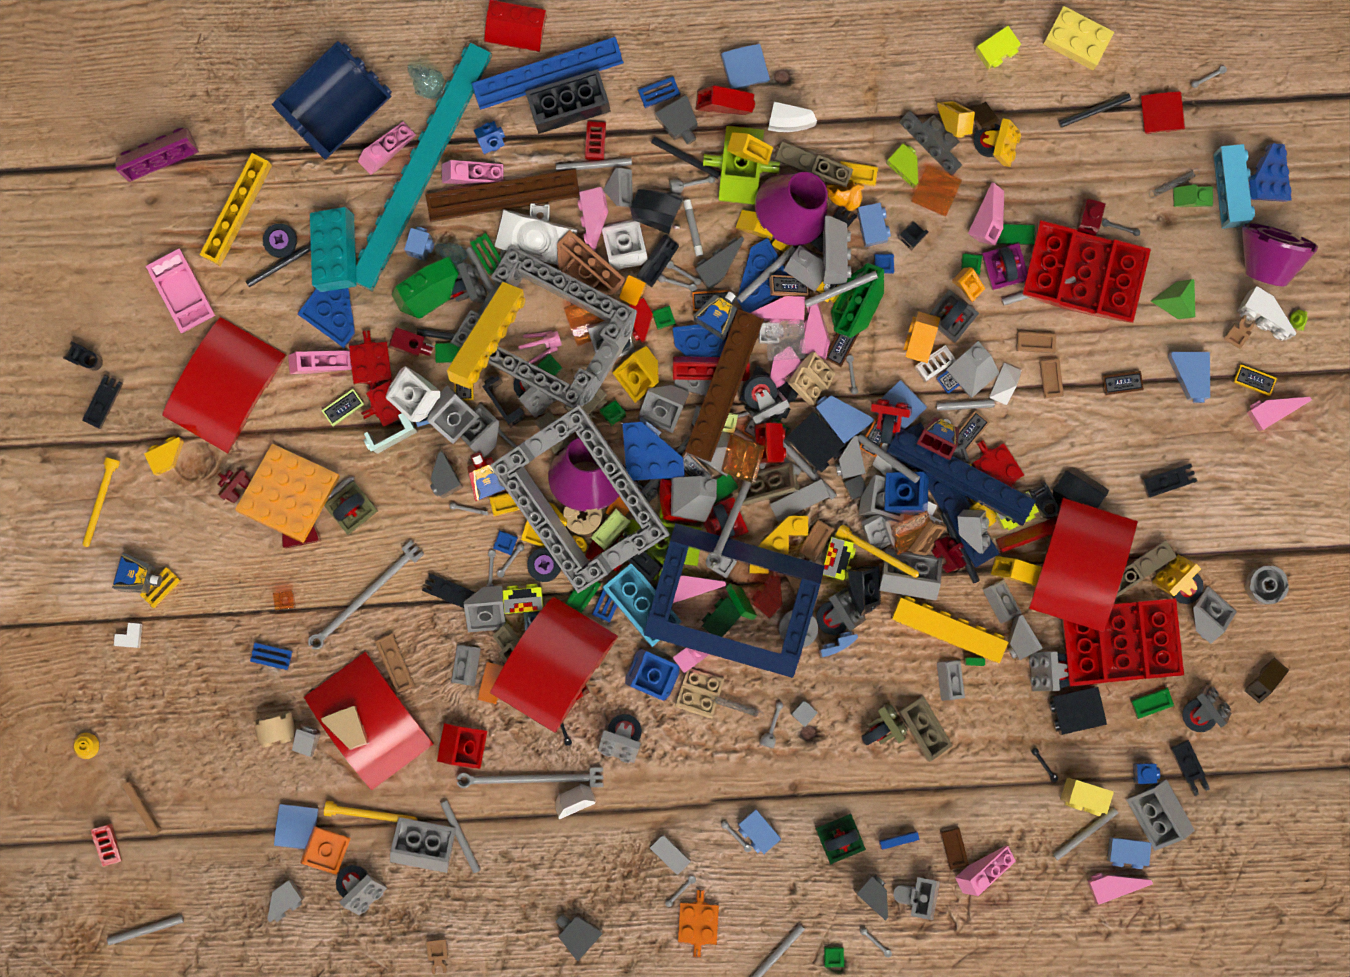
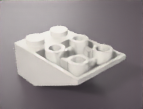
(1267, 313)

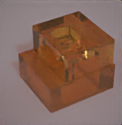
(278, 600)

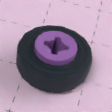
(284, 245)
(542, 570)

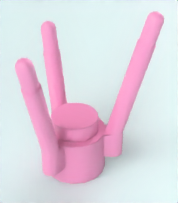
(550, 339)

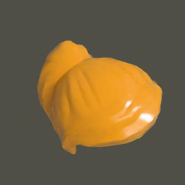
(848, 196)

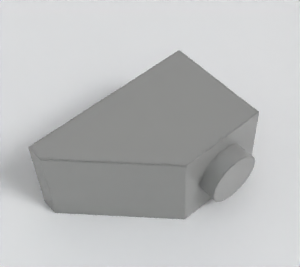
(851, 461)

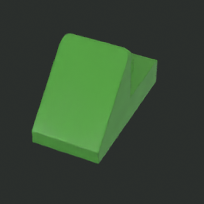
(1193, 196)

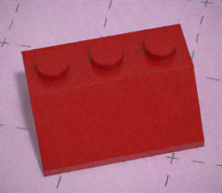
(515, 25)

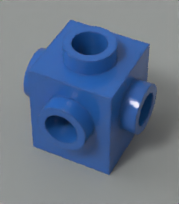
(489, 137)

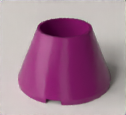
(783, 216)
(1274, 254)
(576, 487)

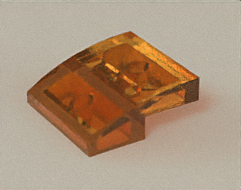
(936, 190)
(579, 321)
(742, 458)
(907, 531)

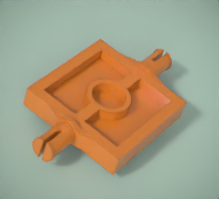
(698, 923)

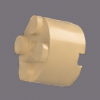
(582, 527)
(275, 728)

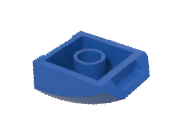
(652, 675)

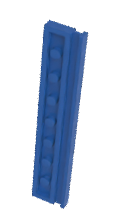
(551, 70)

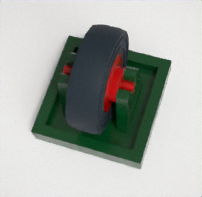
(840, 838)

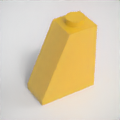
(1016, 570)

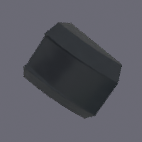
(656, 208)
(1079, 488)
(864, 587)

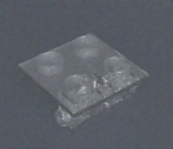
(785, 340)

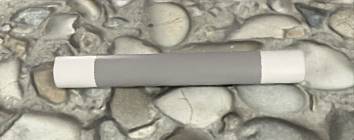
(693, 228)

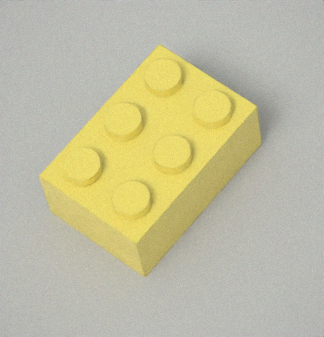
(1078, 38)
(1081, 794)

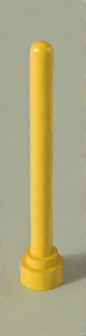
(110, 466)
(845, 534)
(333, 809)

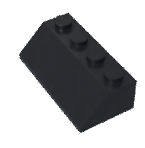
(568, 101)

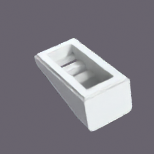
(922, 372)

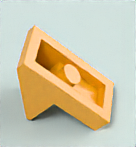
(969, 283)
(633, 290)

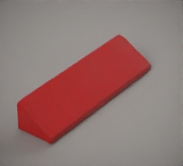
(698, 368)
(1026, 535)

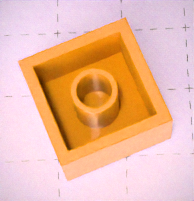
(922, 338)

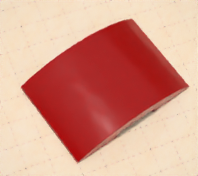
(1105, 271)
(222, 384)
(1083, 565)
(1136, 645)
(552, 663)
(390, 728)

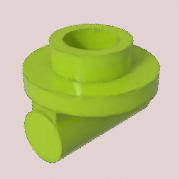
(1298, 319)

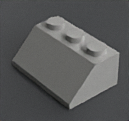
(836, 251)
(924, 586)
(1160, 815)
(422, 845)

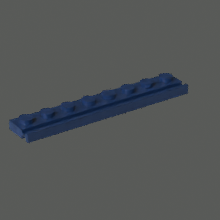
(962, 478)
(954, 503)

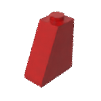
(725, 100)

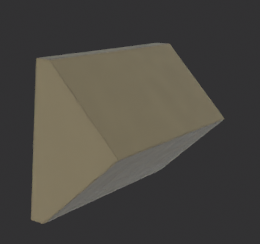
(771, 484)
(925, 729)

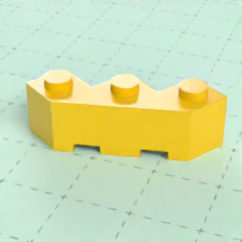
(779, 538)

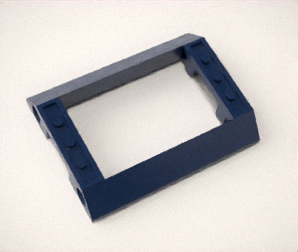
(784, 663)

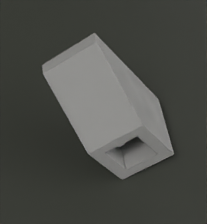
(973, 529)
(306, 741)
(284, 898)

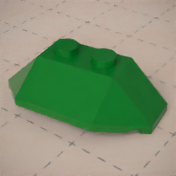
(426, 288)
(857, 306)

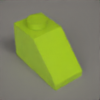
(905, 164)

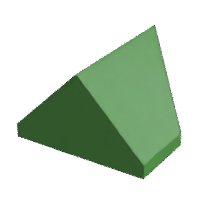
(1178, 299)

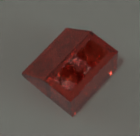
(770, 598)

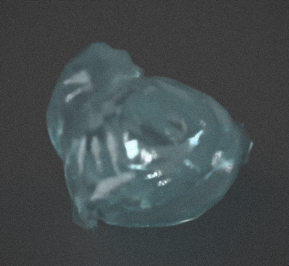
(426, 81)
(452, 250)

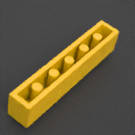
(236, 209)
(486, 335)
(949, 630)

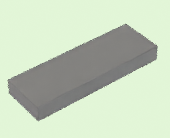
(800, 500)

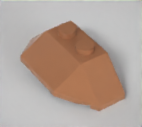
(586, 265)

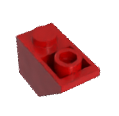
(642, 321)

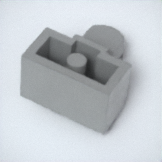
(921, 898)

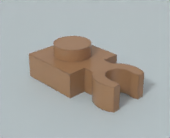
(1239, 332)
(437, 952)

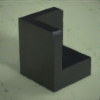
(912, 236)

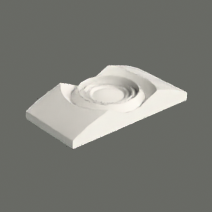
(531, 236)

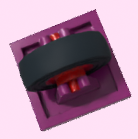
(1005, 266)

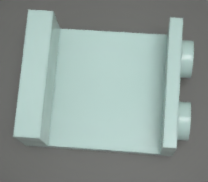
(407, 432)

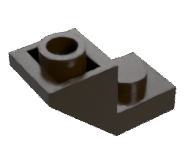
(984, 117)
(1268, 680)

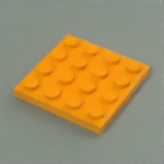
(287, 493)

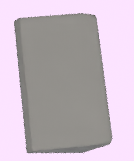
(1002, 601)
(465, 665)
(950, 680)
(670, 854)

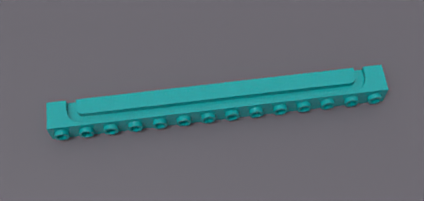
(421, 166)

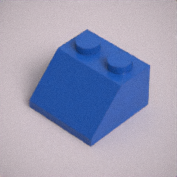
(904, 495)

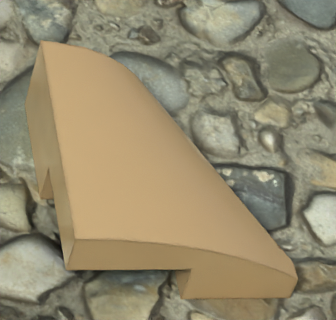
(347, 727)

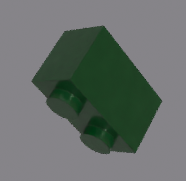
(722, 618)

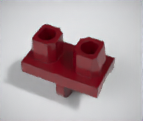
(238, 478)
(951, 553)

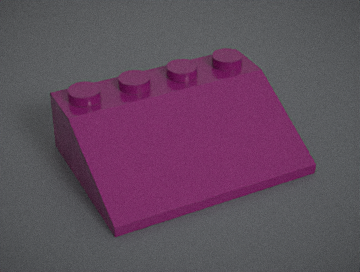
(156, 155)

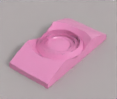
(180, 290)

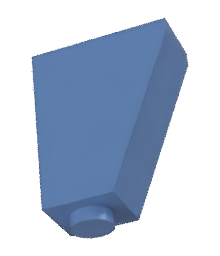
(1192, 373)
(842, 418)

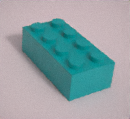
(333, 249)

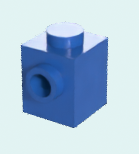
(1145, 773)

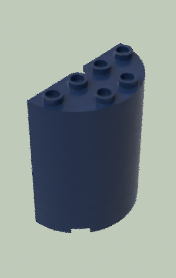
(332, 100)

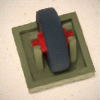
(350, 508)
(878, 732)

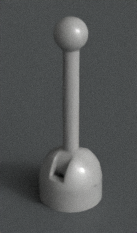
(677, 186)
(768, 739)

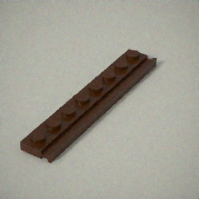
(502, 195)
(724, 385)

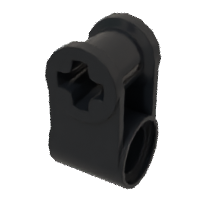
(80, 356)
(1043, 499)

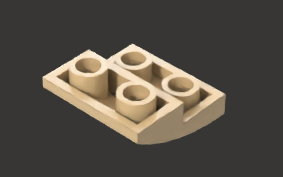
(811, 378)
(698, 691)

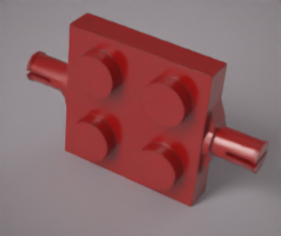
(370, 362)
(381, 406)
(998, 464)

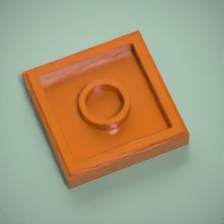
(325, 850)

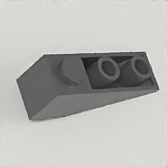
(716, 268)

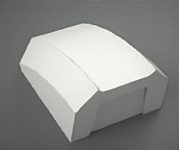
(790, 118)
(624, 244)
(412, 394)
(574, 800)

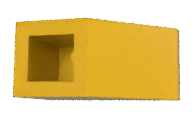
(164, 457)

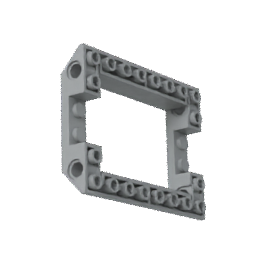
(586, 382)
(546, 522)

